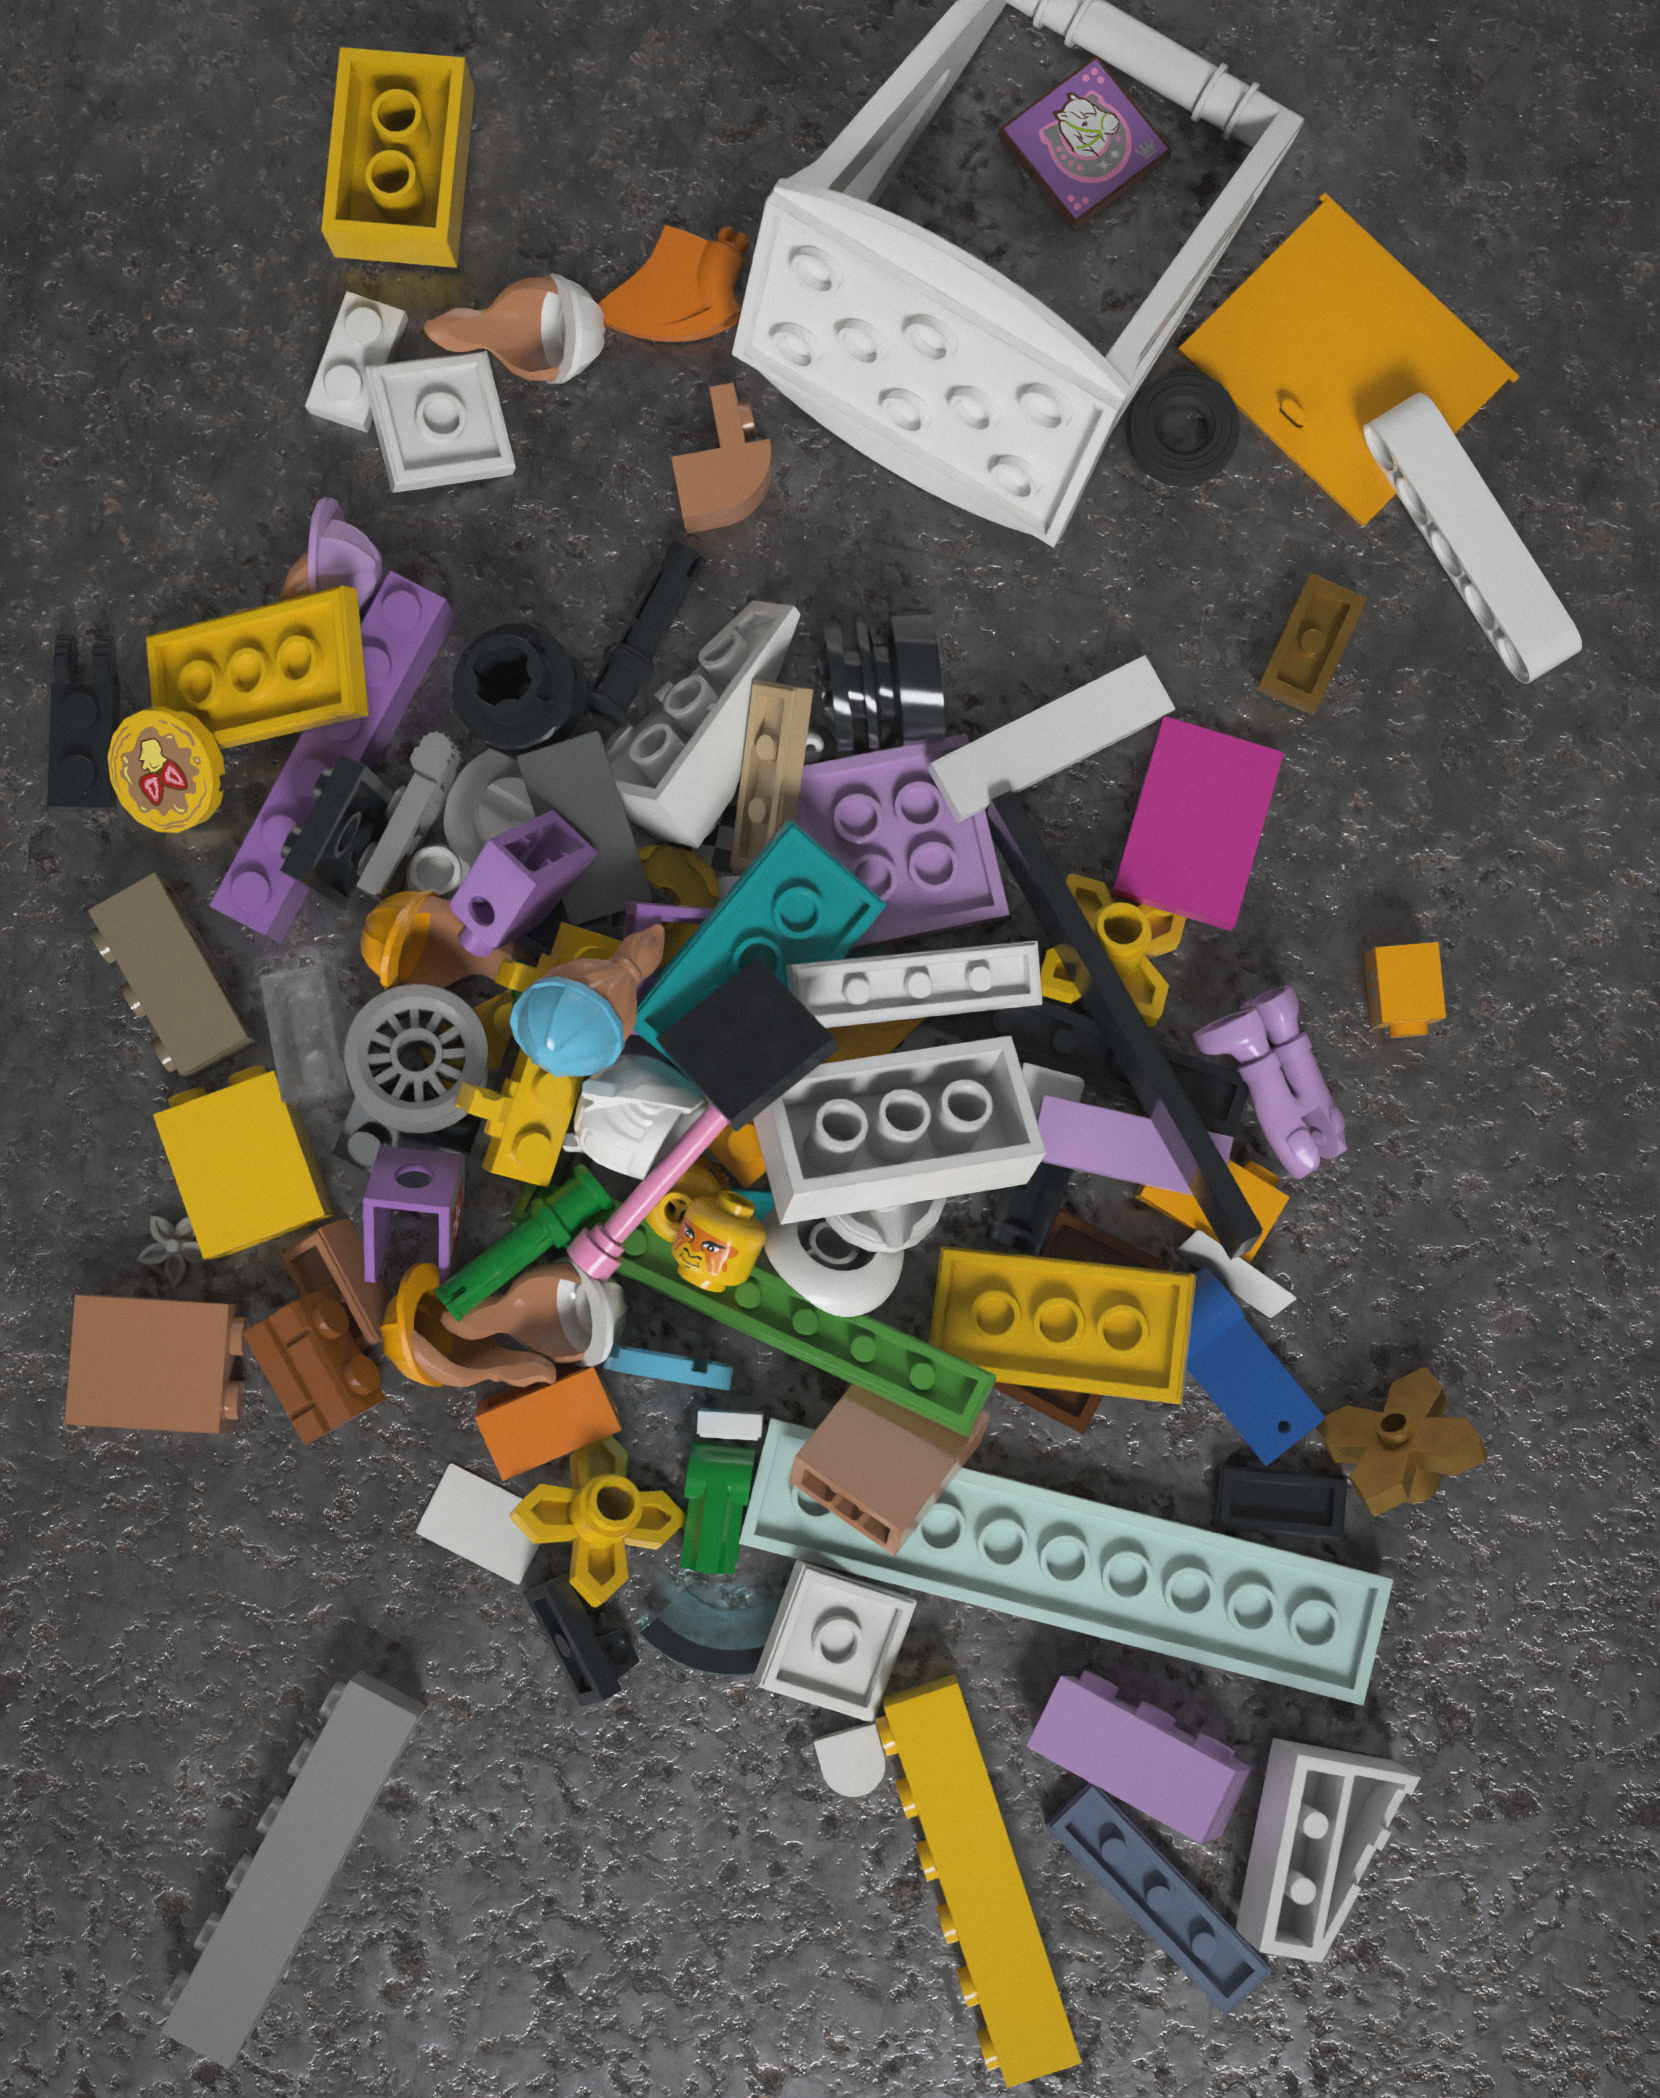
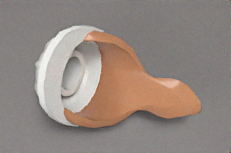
(534, 327)
(552, 1313)

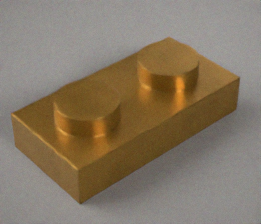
(1311, 644)

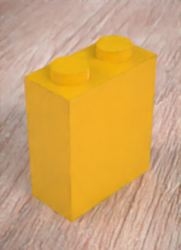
(242, 1163)

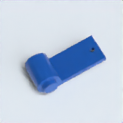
(1244, 1374)

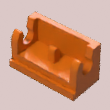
(547, 1419)

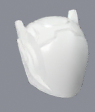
(634, 1114)

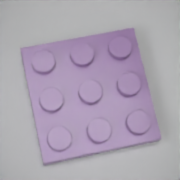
(902, 842)

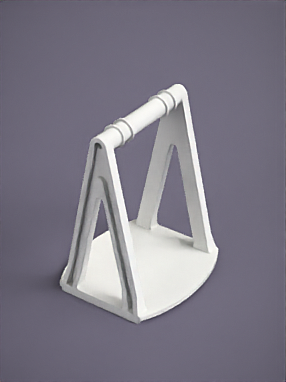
(937, 353)

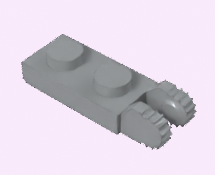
(411, 816)

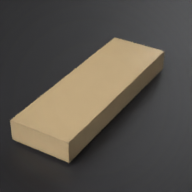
(770, 766)

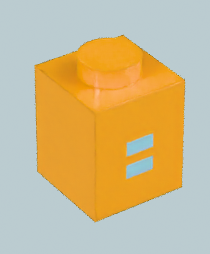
(1404, 988)

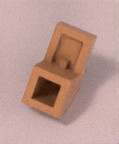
(728, 481)

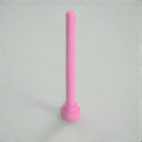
(600, 1248)

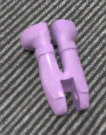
(1282, 1079)

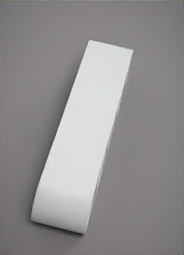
(1472, 538)

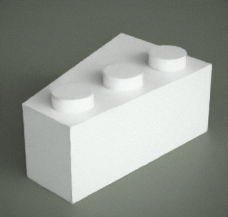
(1312, 1843)

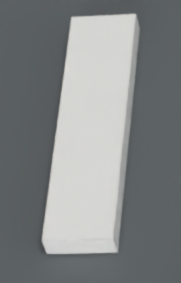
(1051, 738)
(918, 983)

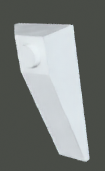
(689, 752)

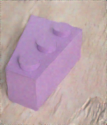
(1141, 1756)

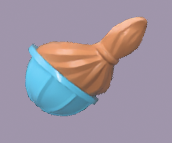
(586, 1008)

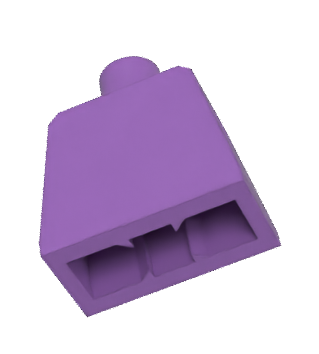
(506, 899)

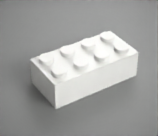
(900, 1130)

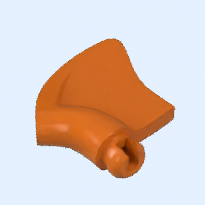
(681, 289)

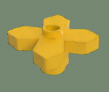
(1128, 938)
(599, 1517)

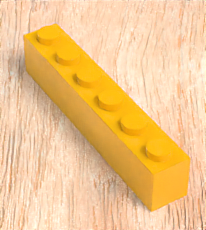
(980, 1881)

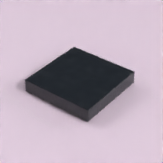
(747, 1044)

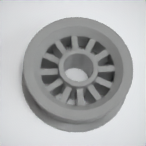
(386, 1011)

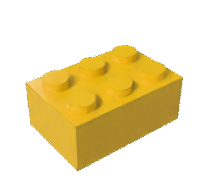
(398, 157)

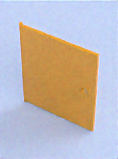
(1334, 342)

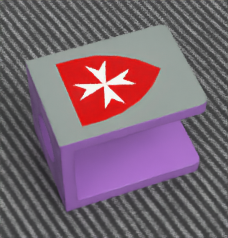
(441, 1197)

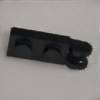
(82, 728)

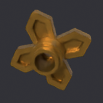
(1404, 1447)

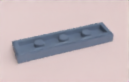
(1158, 1896)

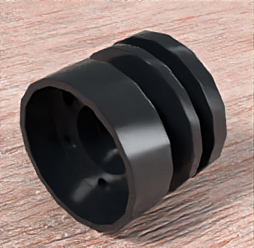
(883, 680)

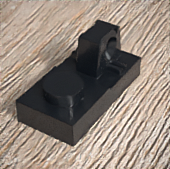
(587, 1661)

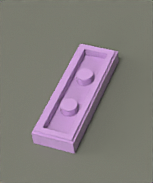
(1112, 1144)

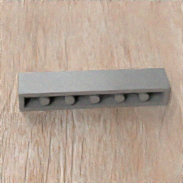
(293, 1868)

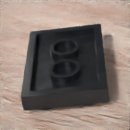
(342, 824)

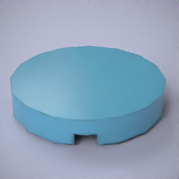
(669, 1367)

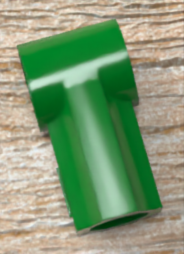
(717, 1492)

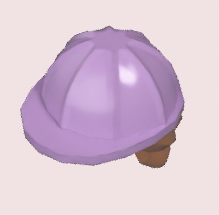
(335, 557)

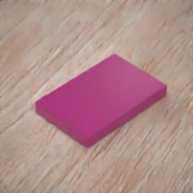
(1197, 823)

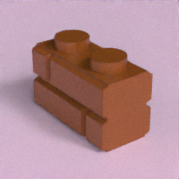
(315, 1365)

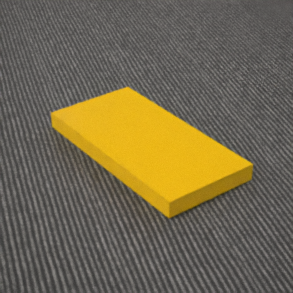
(265, 668)
(1066, 1322)

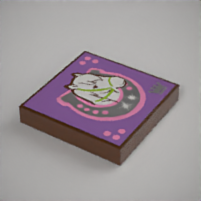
(1084, 143)

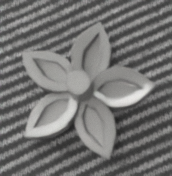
(174, 1248)

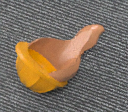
(417, 942)
(435, 1356)

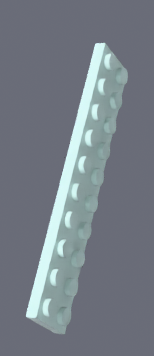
(1099, 1573)

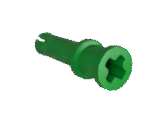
(549, 1224)

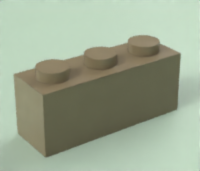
(171, 977)

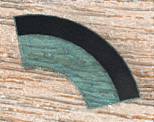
(712, 1636)

